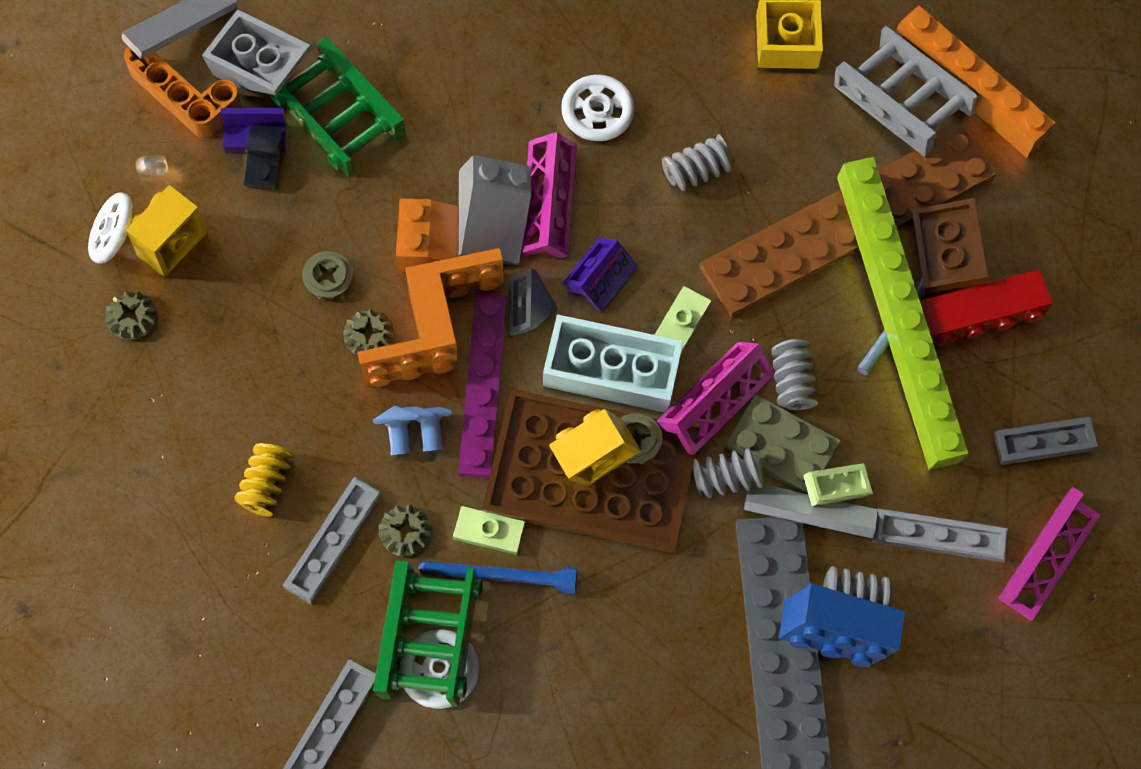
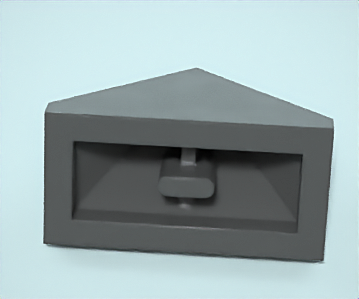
(528, 302)

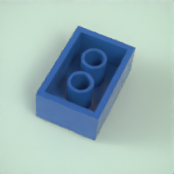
(841, 625)

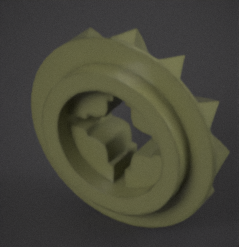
(330, 262)
(380, 323)
(129, 328)
(646, 428)
(414, 541)

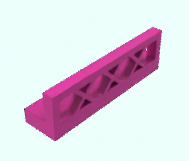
(555, 194)
(709, 389)
(1039, 548)

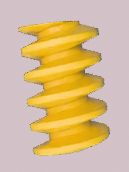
(262, 477)

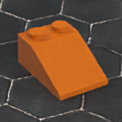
(426, 232)

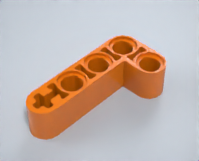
(177, 87)

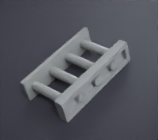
(895, 115)

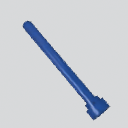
(562, 580)

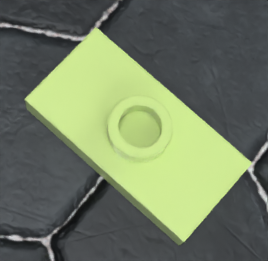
(684, 316)
(838, 484)
(489, 530)

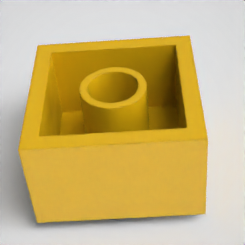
(789, 34)
(166, 230)
(594, 447)

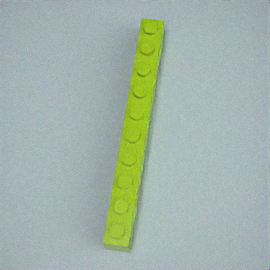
(902, 314)

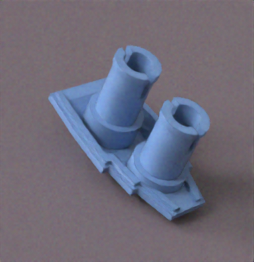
(398, 418)

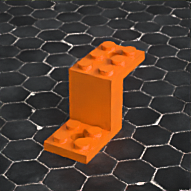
(436, 345)

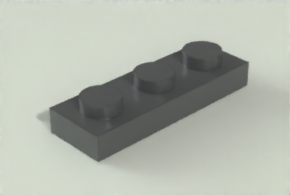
(1045, 440)

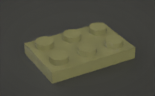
(783, 441)

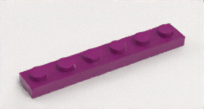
(483, 386)

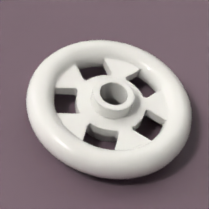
(596, 84)
(110, 228)
(434, 699)

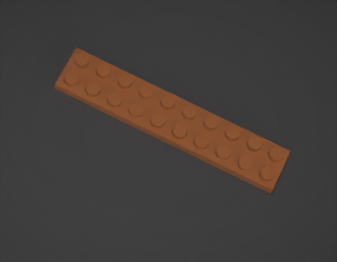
(824, 231)

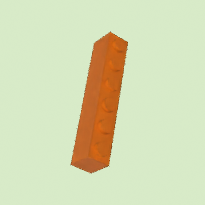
(997, 100)

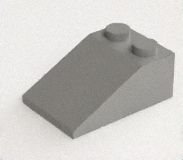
(254, 54)
(493, 207)

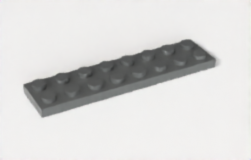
(783, 677)

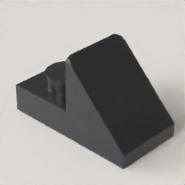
(263, 156)

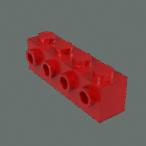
(986, 307)

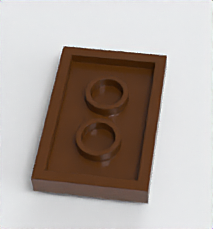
(950, 246)

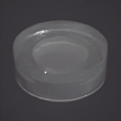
(151, 165)

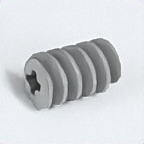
(697, 162)
(792, 375)
(728, 473)
(857, 587)

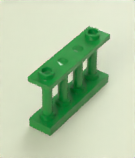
(348, 79)
(396, 646)

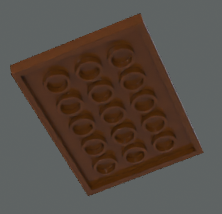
(628, 505)

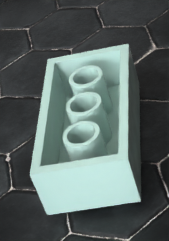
(612, 363)

